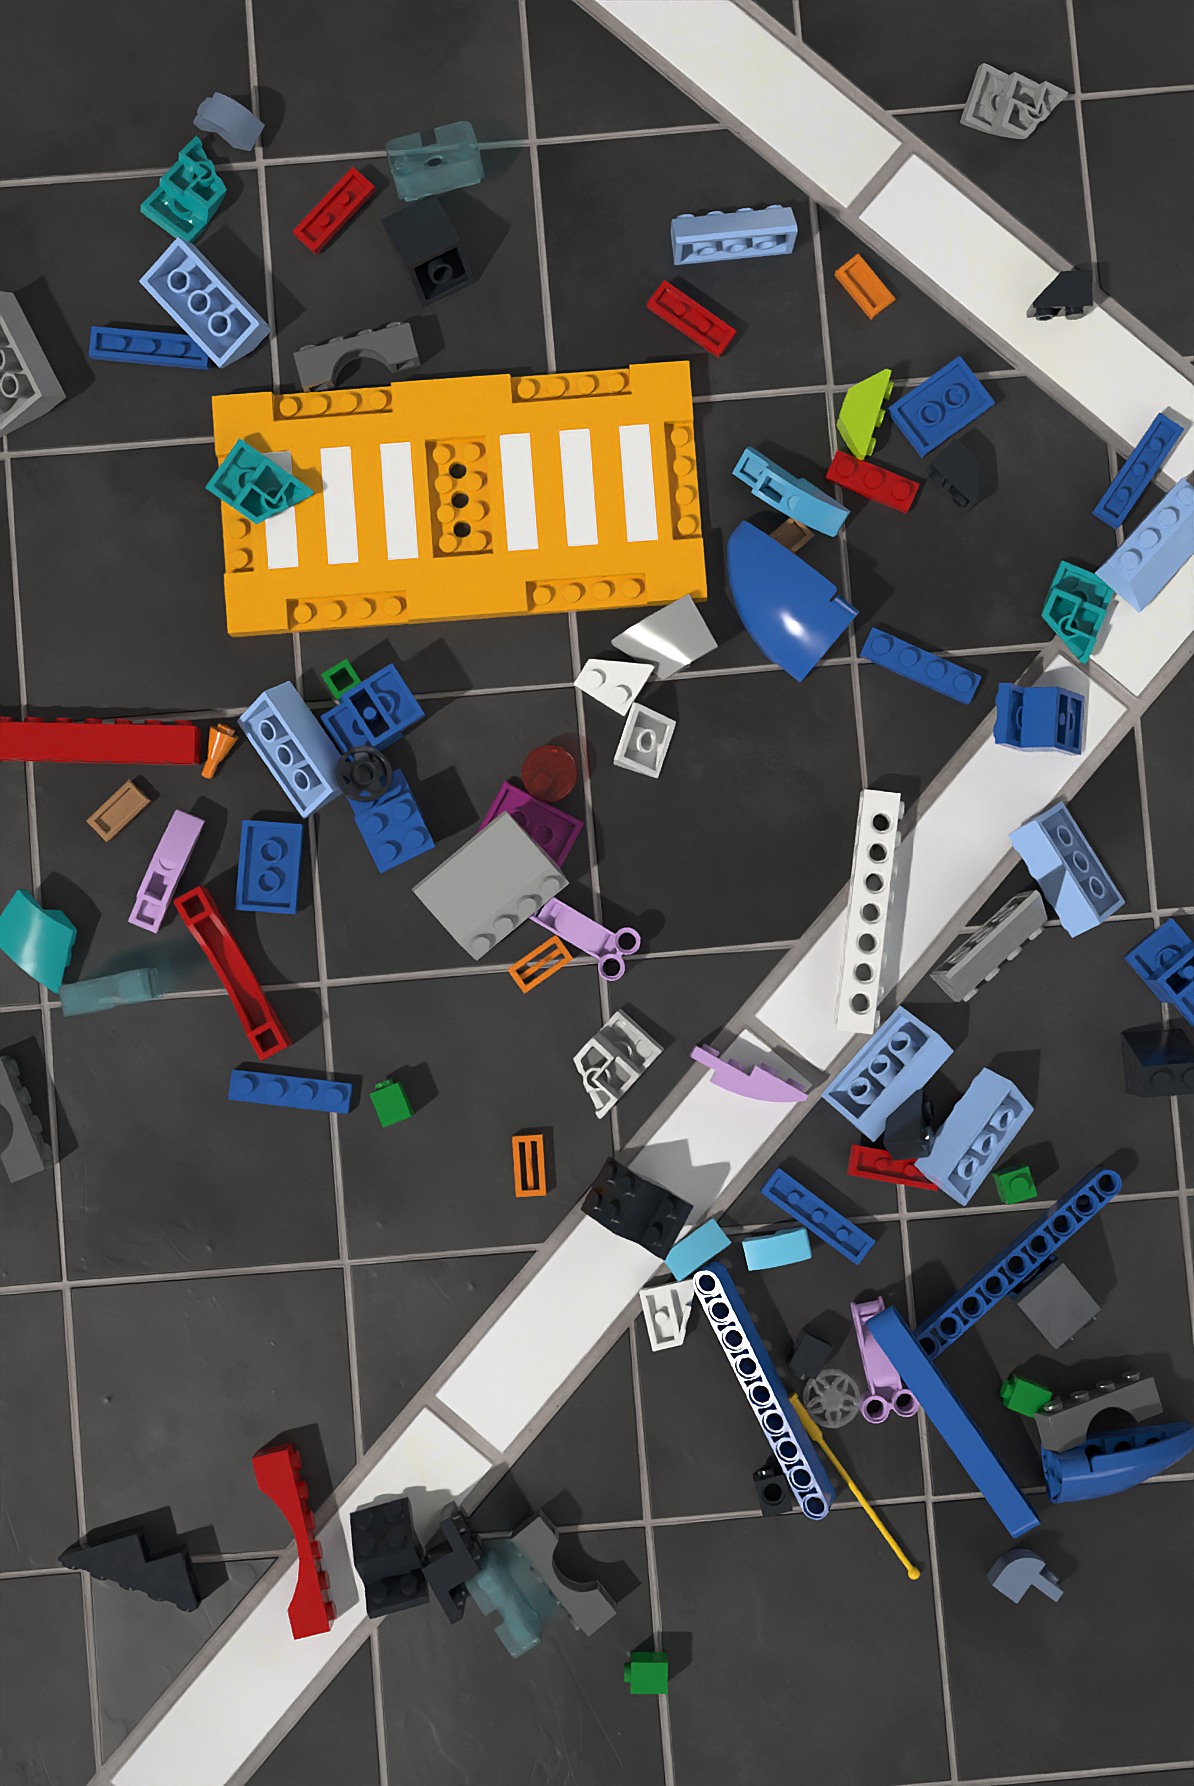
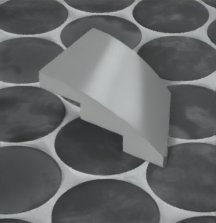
(1008, 103)
(668, 638)
(615, 1060)

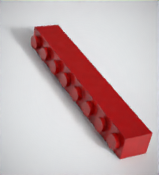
(100, 742)

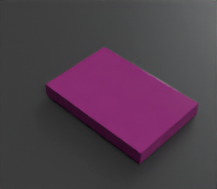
(544, 823)

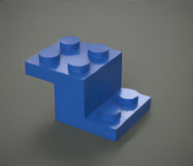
(373, 712)
(1039, 719)
(393, 825)
(1167, 966)

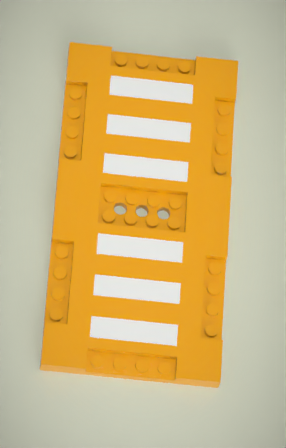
(569, 480)

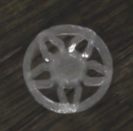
(832, 1399)

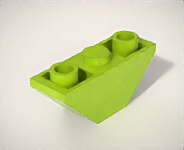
(862, 413)

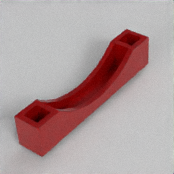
(239, 980)
(279, 1479)

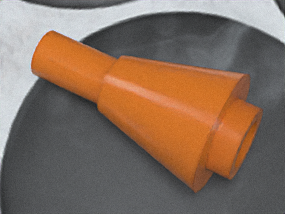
(220, 742)

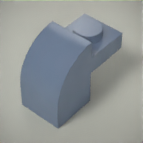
(229, 120)
(1018, 1570)

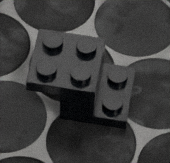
(636, 1208)
(388, 1558)
(453, 1561)

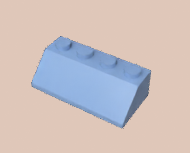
(733, 235)
(204, 303)
(1153, 548)
(293, 747)
(1066, 869)
(887, 1072)
(975, 1135)

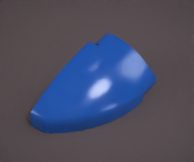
(783, 601)
(1075, 1477)

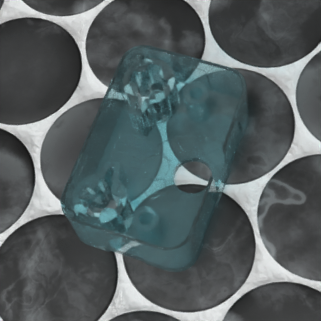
(459, 167)
(110, 991)
(498, 1590)

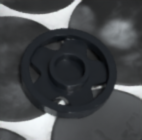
(363, 774)

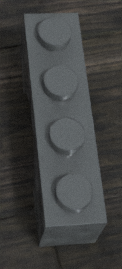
(321, 364)
(26, 1150)
(1065, 1423)
(586, 1602)

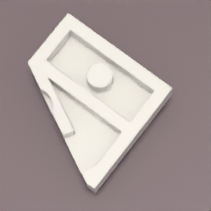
(614, 682)
(667, 1312)

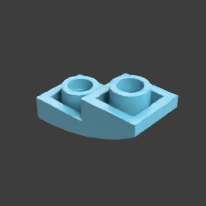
(778, 1249)
(696, 1250)

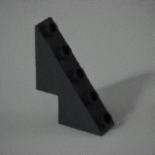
(129, 1561)

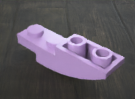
(165, 870)
(757, 1084)

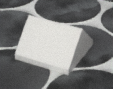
(644, 741)

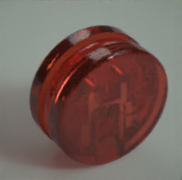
(549, 773)

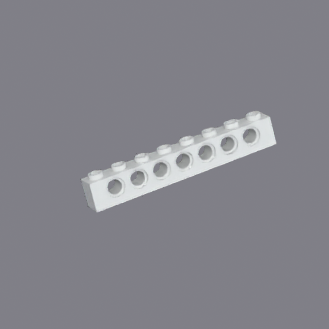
(871, 804)

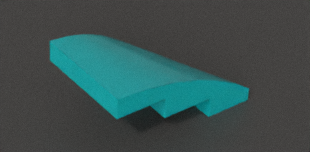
(186, 194)
(255, 484)
(1076, 608)
(37, 939)

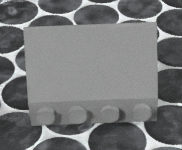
(26, 376)
(491, 885)
(990, 945)

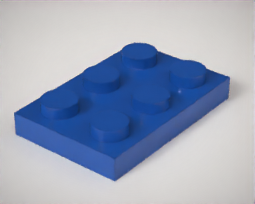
(940, 406)
(269, 867)

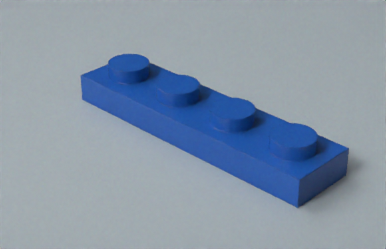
(147, 348)
(1137, 471)
(920, 666)
(290, 1091)
(817, 1216)

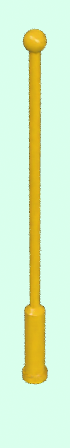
(816, 1435)

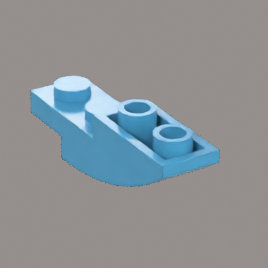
(789, 495)

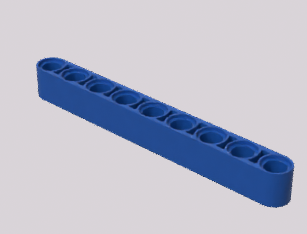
(1029, 1260)
(764, 1404)
(953, 1421)

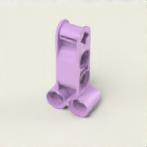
(585, 934)
(881, 1375)

